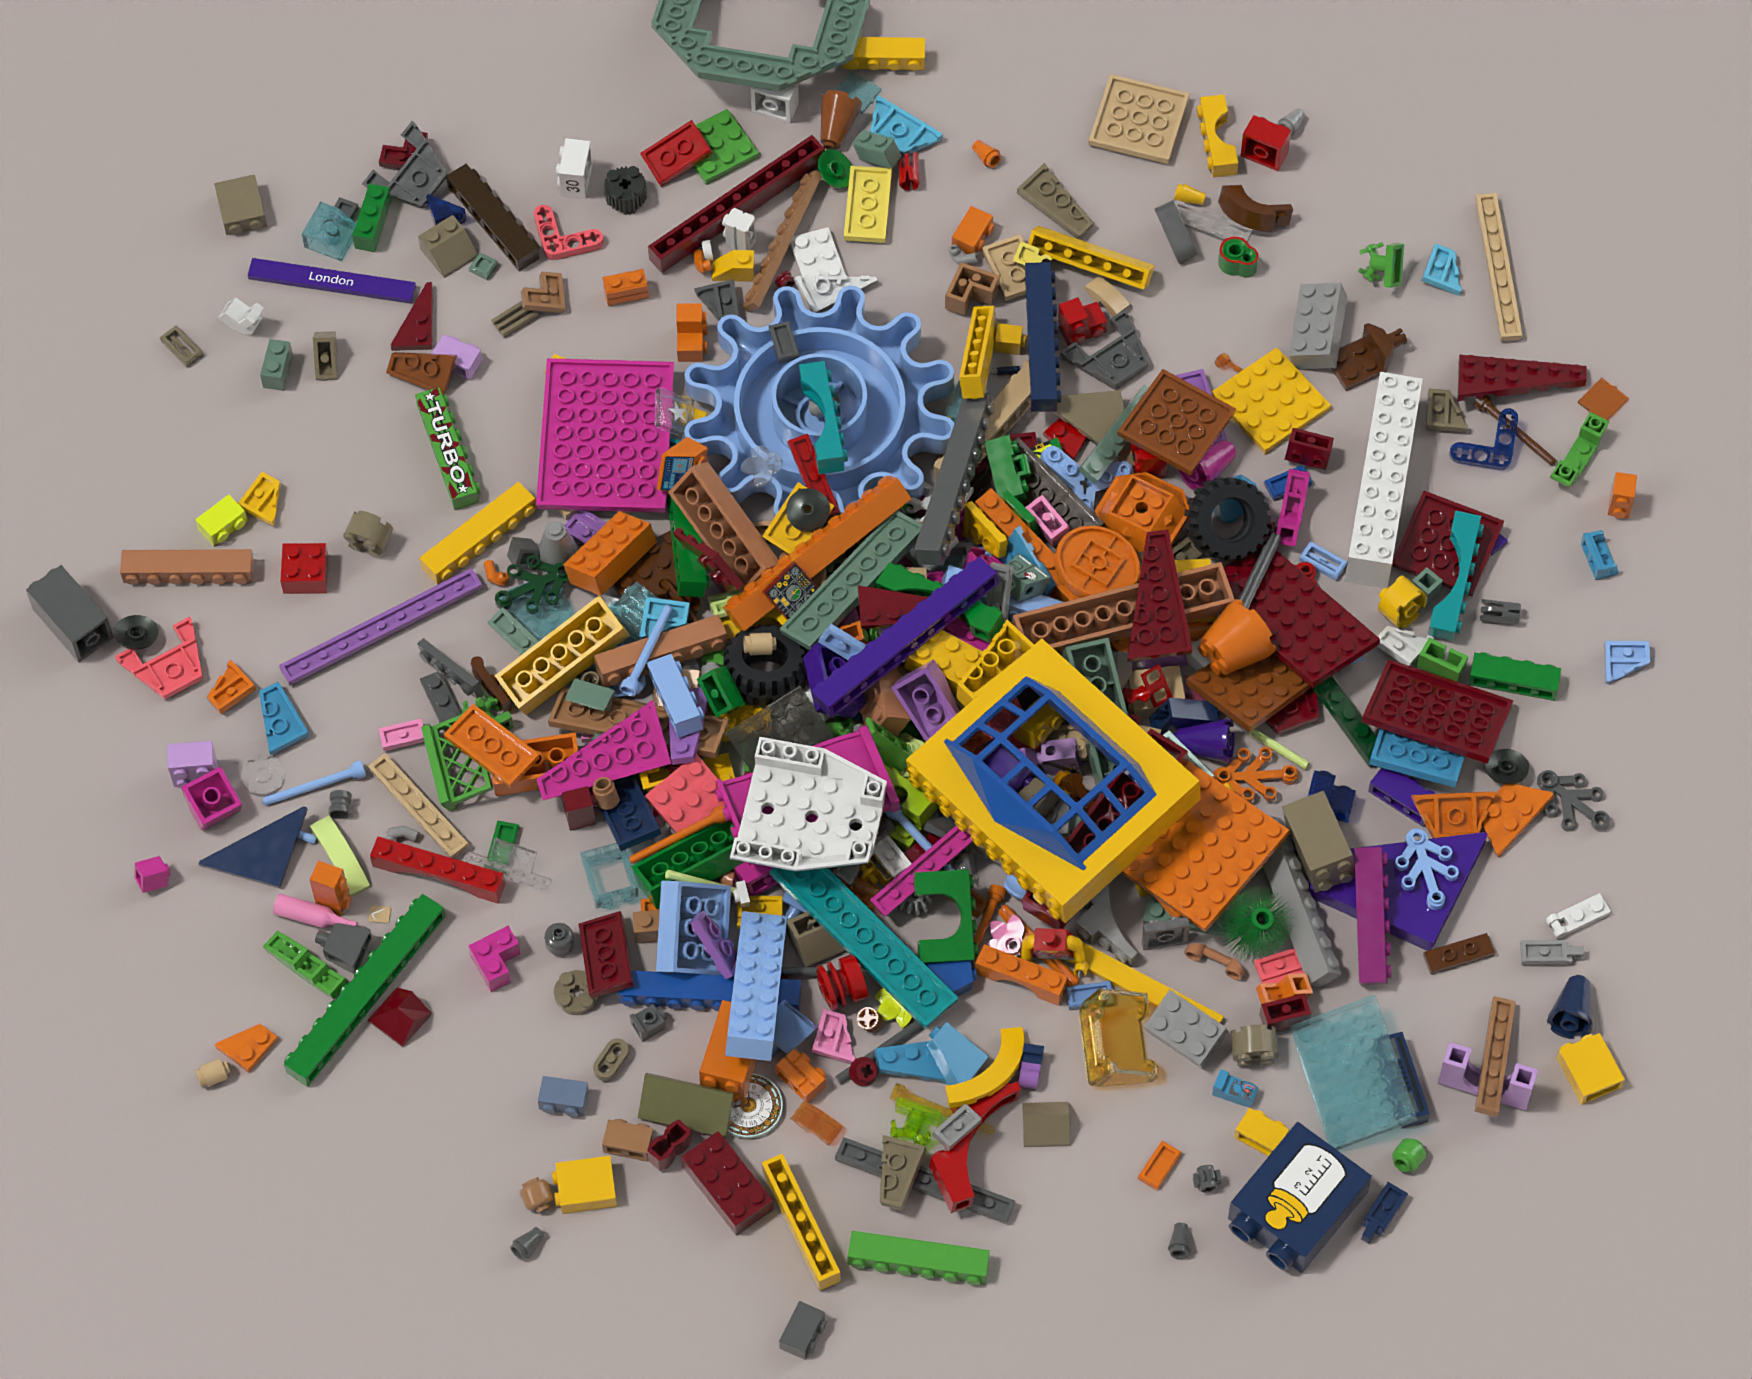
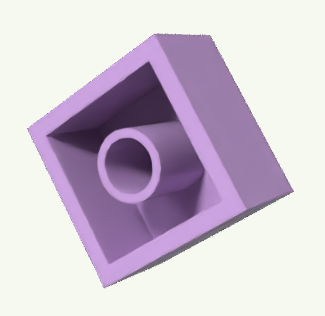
(190, 761)

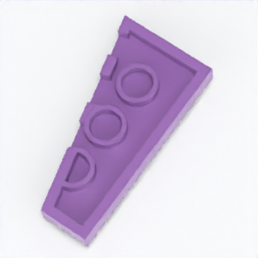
(685, 748)

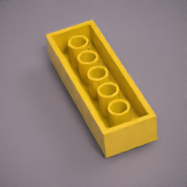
(561, 655)

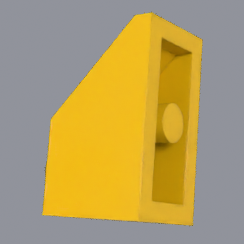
(734, 265)

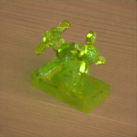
(916, 1116)

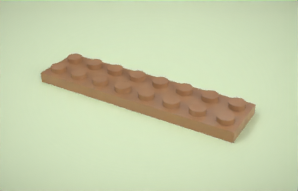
(588, 720)

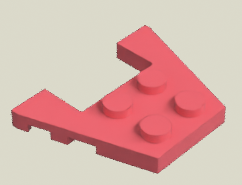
(171, 670)

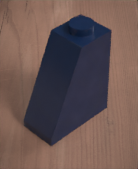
(1182, 713)

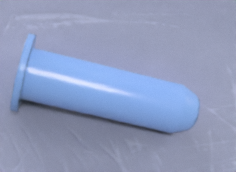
(307, 837)

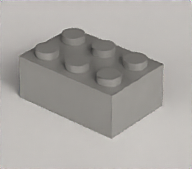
(1185, 1029)

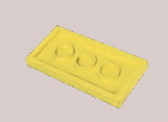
(867, 204)

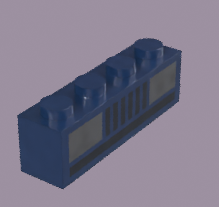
(1411, 1079)

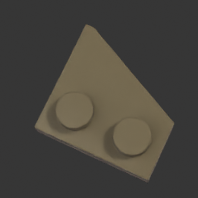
(1443, 412)

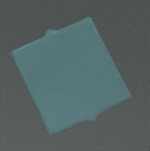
(860, 88)

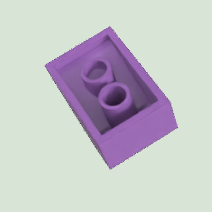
(926, 698)

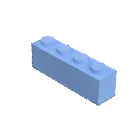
(675, 695)

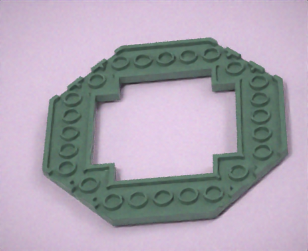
(832, 47)

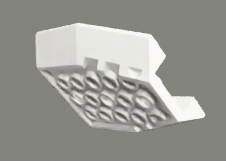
(805, 782)

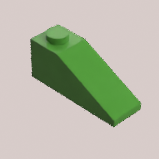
(890, 747)

